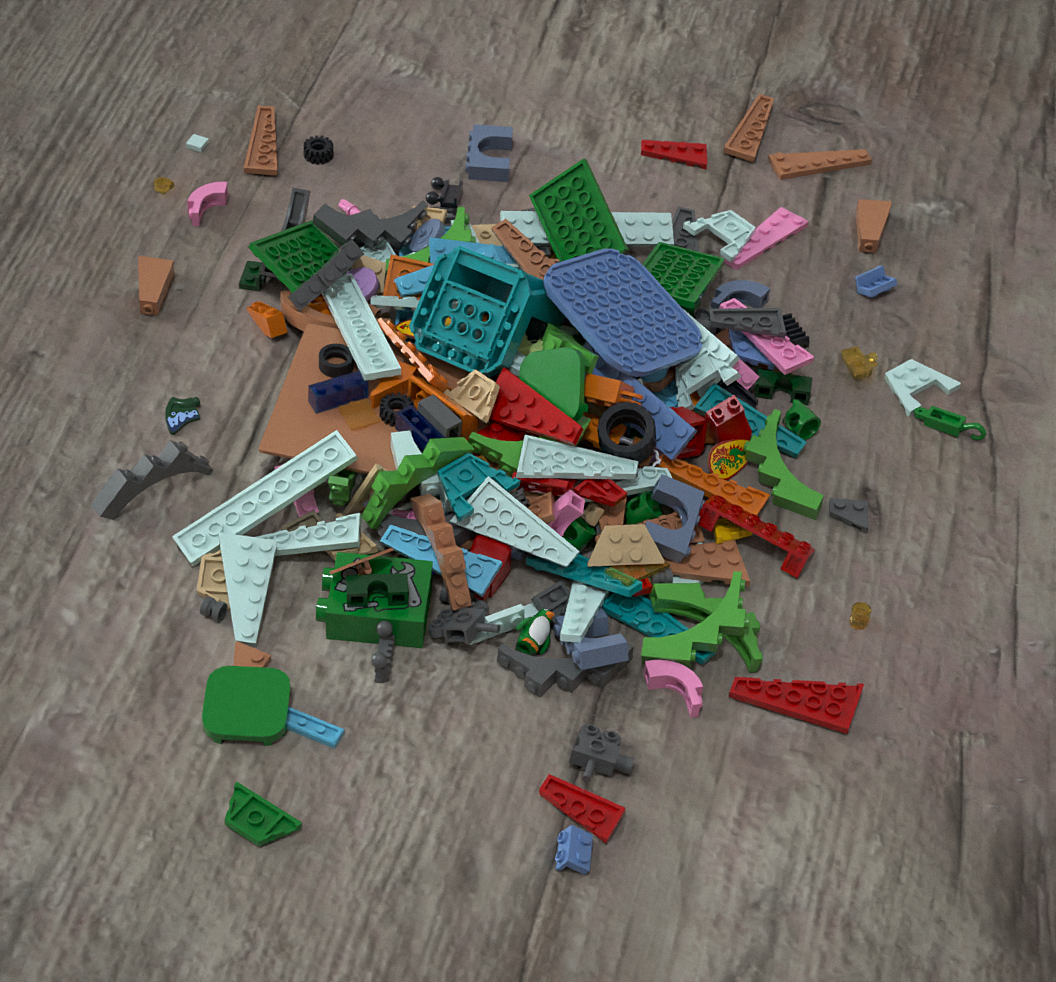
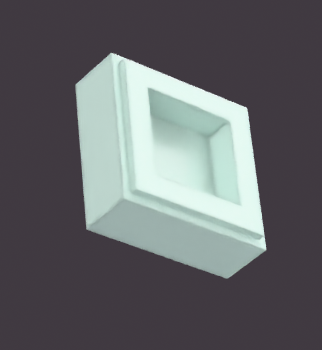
(197, 143)

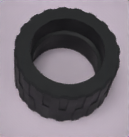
(627, 413)

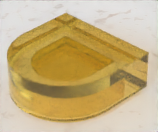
(163, 185)

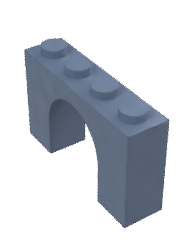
(485, 167)
(687, 503)
(595, 651)

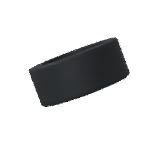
(335, 350)

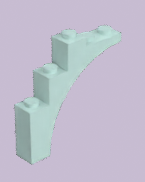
(403, 444)

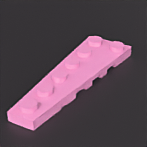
(771, 231)
(778, 350)

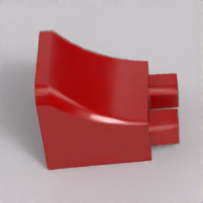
(728, 421)
(696, 444)
(496, 550)

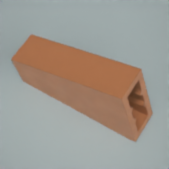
(871, 223)
(154, 282)

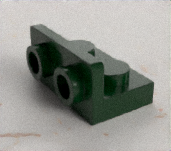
(251, 277)

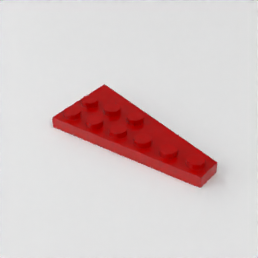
(528, 411)
(806, 700)

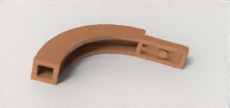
(307, 315)

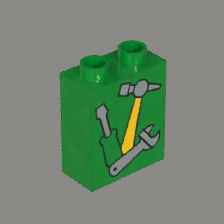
(360, 623)

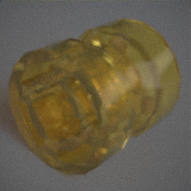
(860, 615)

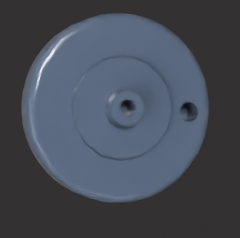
(431, 229)

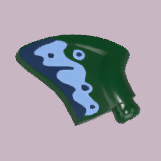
(180, 413)

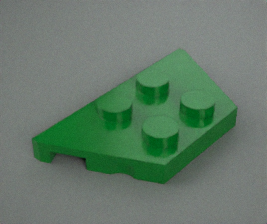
(258, 818)

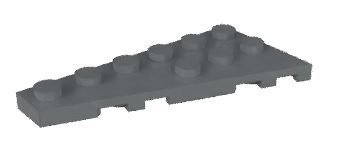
(682, 237)

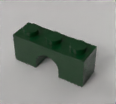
(795, 385)
(392, 586)

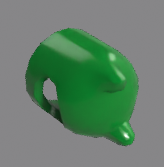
(801, 420)
(642, 509)
(579, 533)

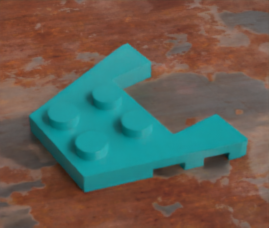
(464, 478)

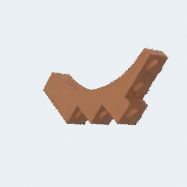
(450, 557)

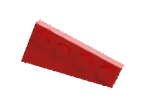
(584, 807)

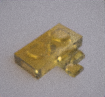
(859, 364)

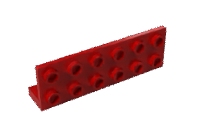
(797, 551)

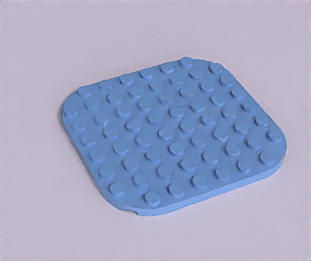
(623, 312)

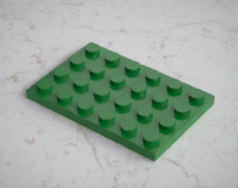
(576, 214)
(295, 253)
(683, 272)

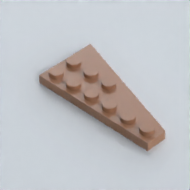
(710, 563)

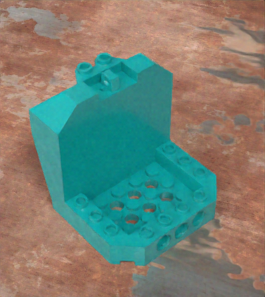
(489, 287)

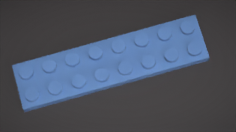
(671, 429)

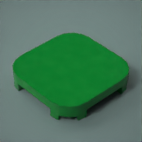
(558, 378)
(246, 704)

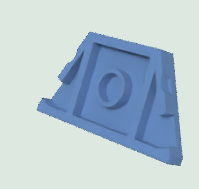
(747, 350)

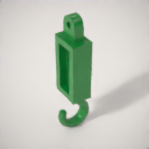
(948, 422)

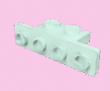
(507, 619)

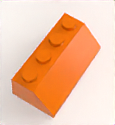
(420, 389)

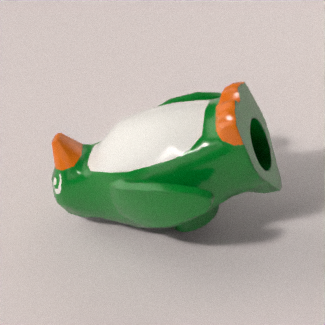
(534, 633)

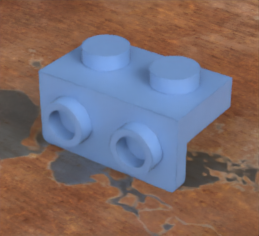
(874, 282)
(574, 850)

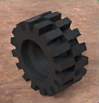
(318, 150)
(393, 402)

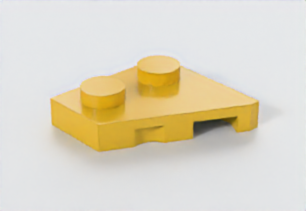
(727, 531)

